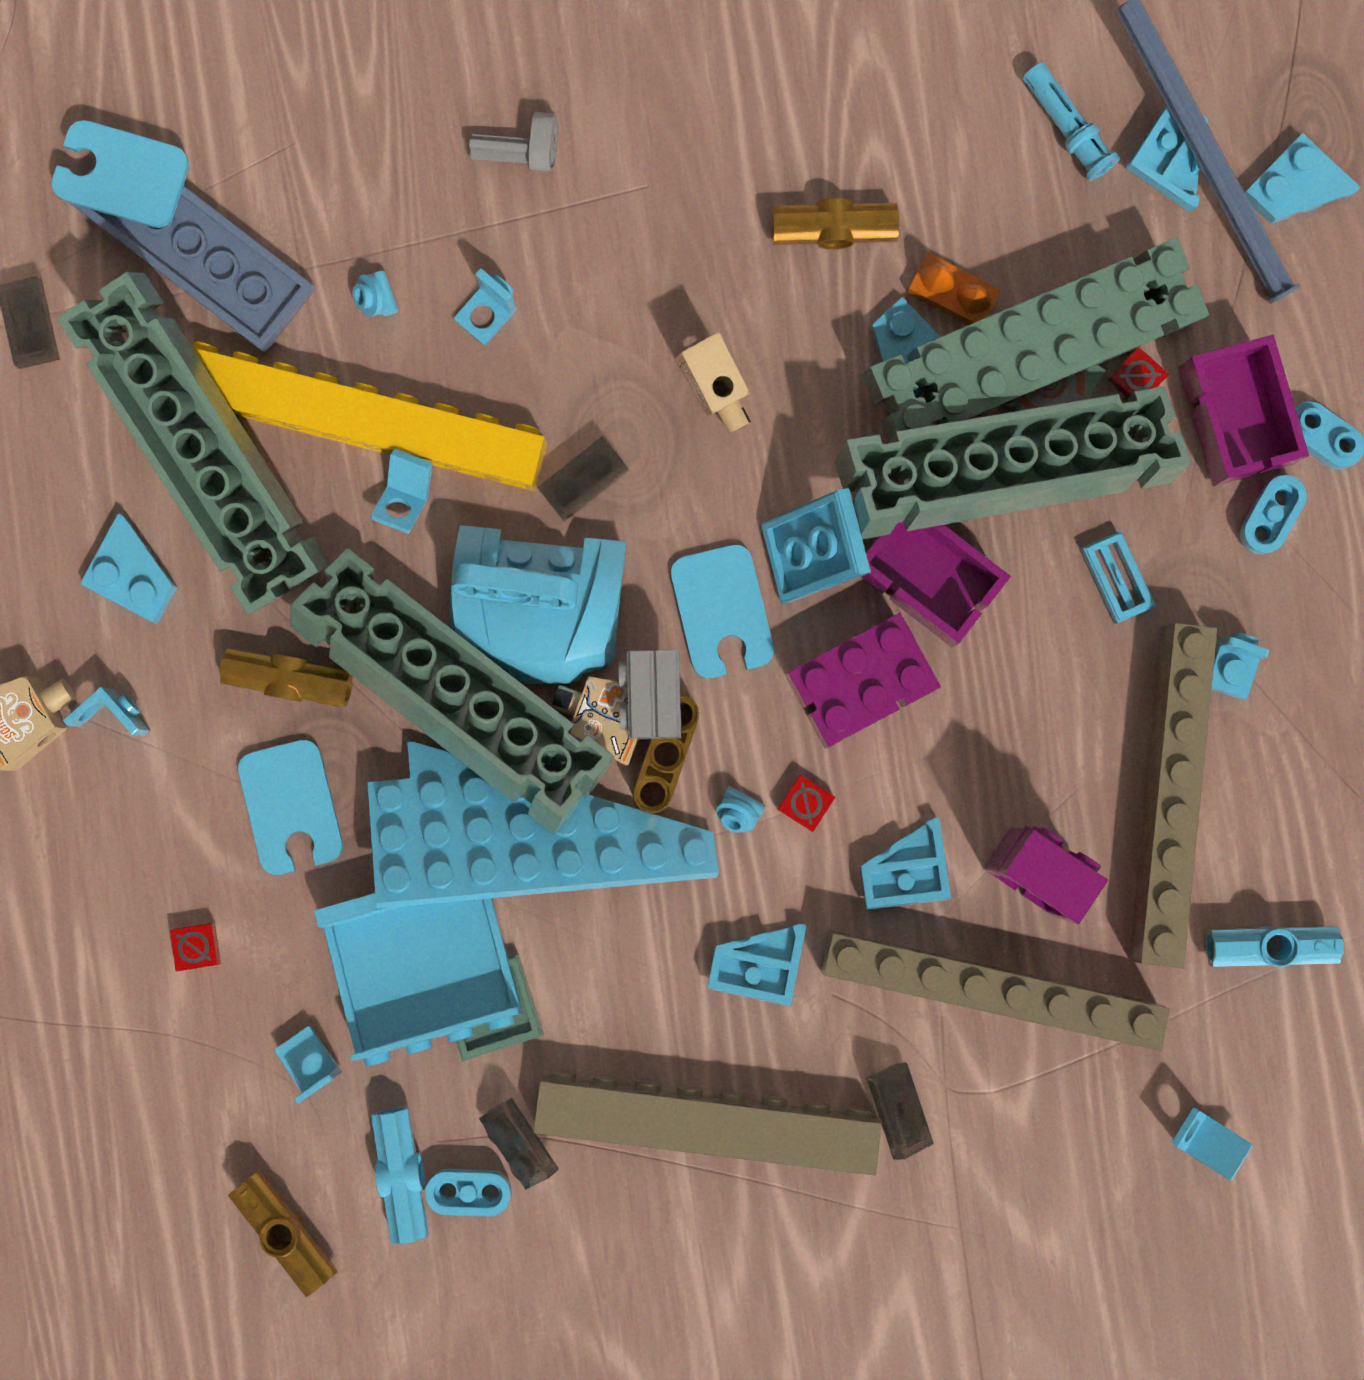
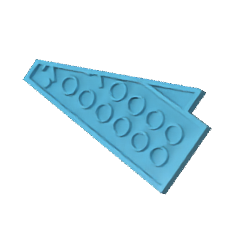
(463, 840)

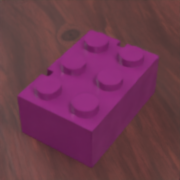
(1243, 410)
(935, 578)
(863, 680)
(1052, 878)

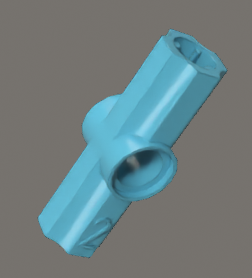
(1298, 946)
(400, 1175)

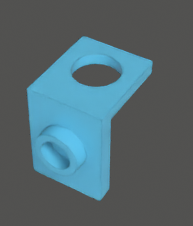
(494, 294)
(408, 484)
(121, 706)
(307, 1062)
(1212, 1144)

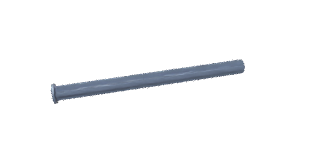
(1206, 150)

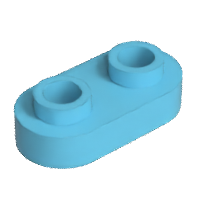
(1325, 437)
(1272, 517)
(469, 1192)

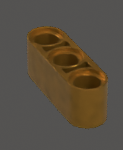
(666, 776)

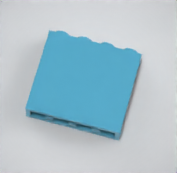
(418, 973)

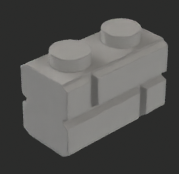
(652, 694)

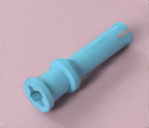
(1080, 136)

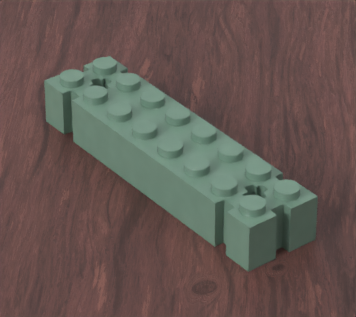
(1038, 341)
(193, 440)
(1012, 461)
(450, 690)

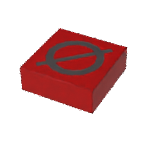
(1138, 373)
(806, 803)
(195, 946)

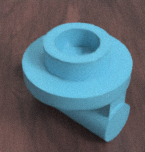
(374, 295)
(738, 811)

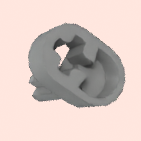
(537, 151)

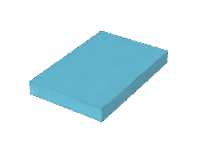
(815, 546)

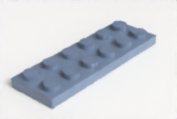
(216, 267)

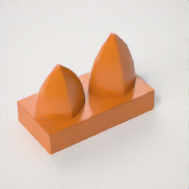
(953, 290)

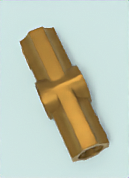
(835, 223)
(286, 677)
(299, 1257)

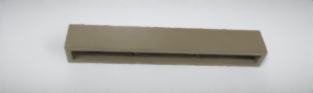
(1173, 795)
(995, 990)
(708, 1124)

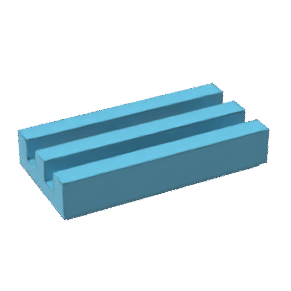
(1102, 582)

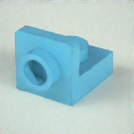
(1236, 664)

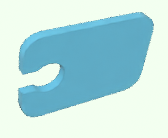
(131, 176)
(721, 599)
(289, 794)

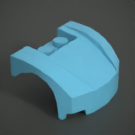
(535, 641)

